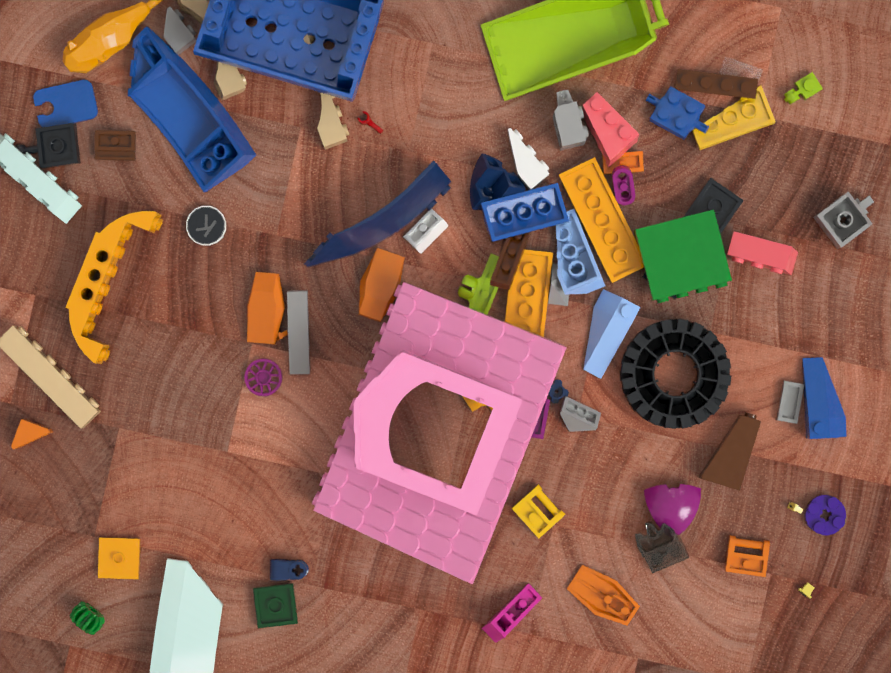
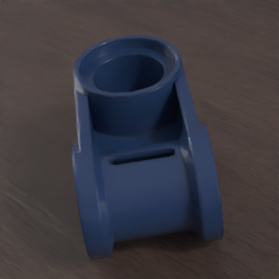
(284, 569)

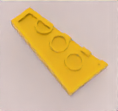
(736, 120)

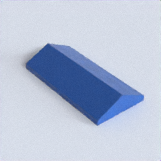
(524, 212)

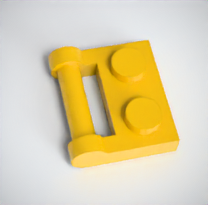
(533, 516)

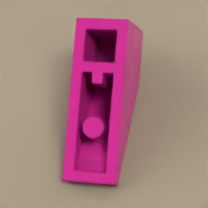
(511, 613)

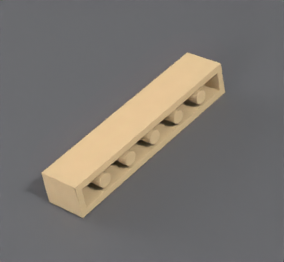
(48, 376)

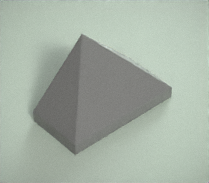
(556, 293)
(579, 416)

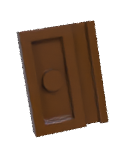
(115, 145)

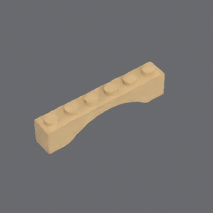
(227, 78)
(329, 127)

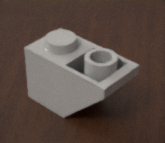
(176, 33)

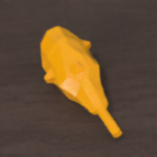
(105, 37)

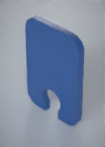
(71, 103)

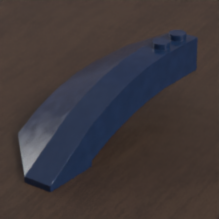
(387, 221)

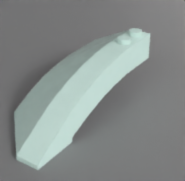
(185, 623)

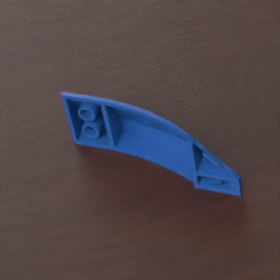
(186, 112)

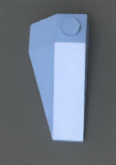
(576, 263)
(608, 327)

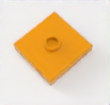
(119, 558)

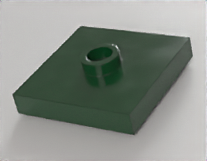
(275, 605)

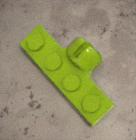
(482, 292)

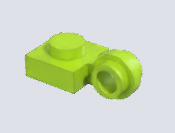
(806, 87)

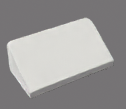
(426, 231)

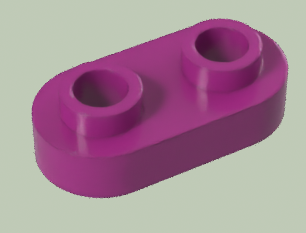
(623, 184)

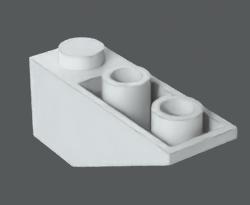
(527, 166)

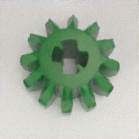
(87, 618)

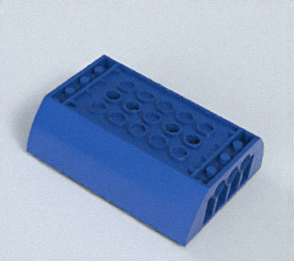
(284, 53)

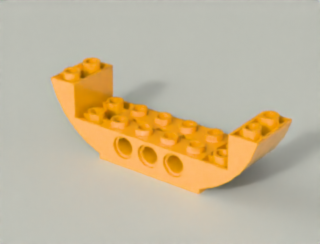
(81, 309)

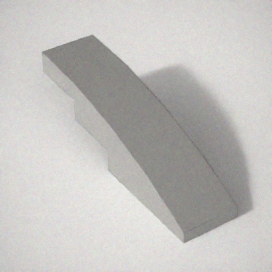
(298, 331)

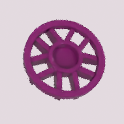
(263, 377)

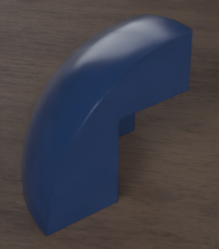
(492, 182)

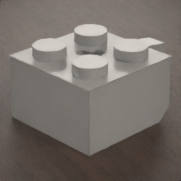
(568, 122)
(855, 214)

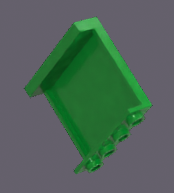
(683, 256)

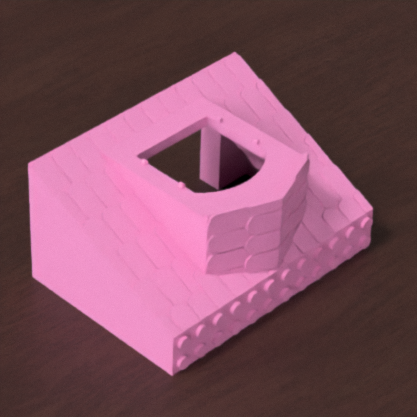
(470, 356)

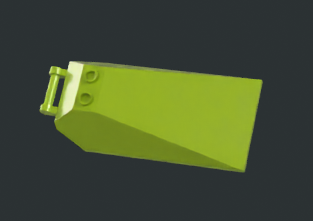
(566, 40)

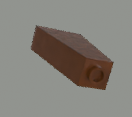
(732, 456)

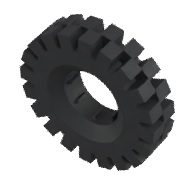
(709, 360)

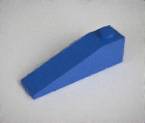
(821, 403)

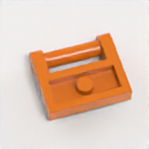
(747, 563)

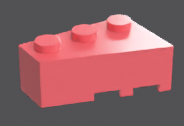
(609, 128)
(762, 253)

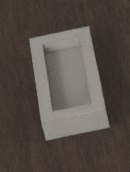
(790, 402)

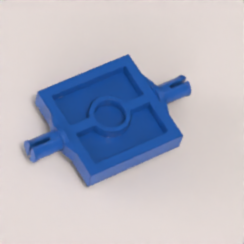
(677, 113)

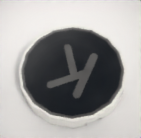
(206, 225)

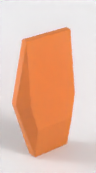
(379, 284)
(264, 308)
(603, 596)

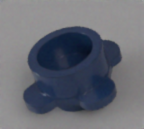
(562, 391)

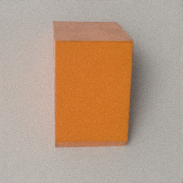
(29, 432)

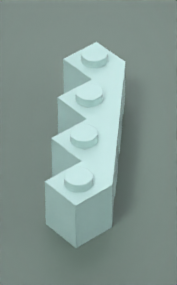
(36, 181)

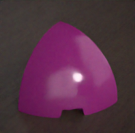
(673, 505)

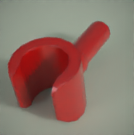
(368, 121)

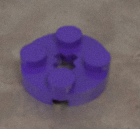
(835, 520)

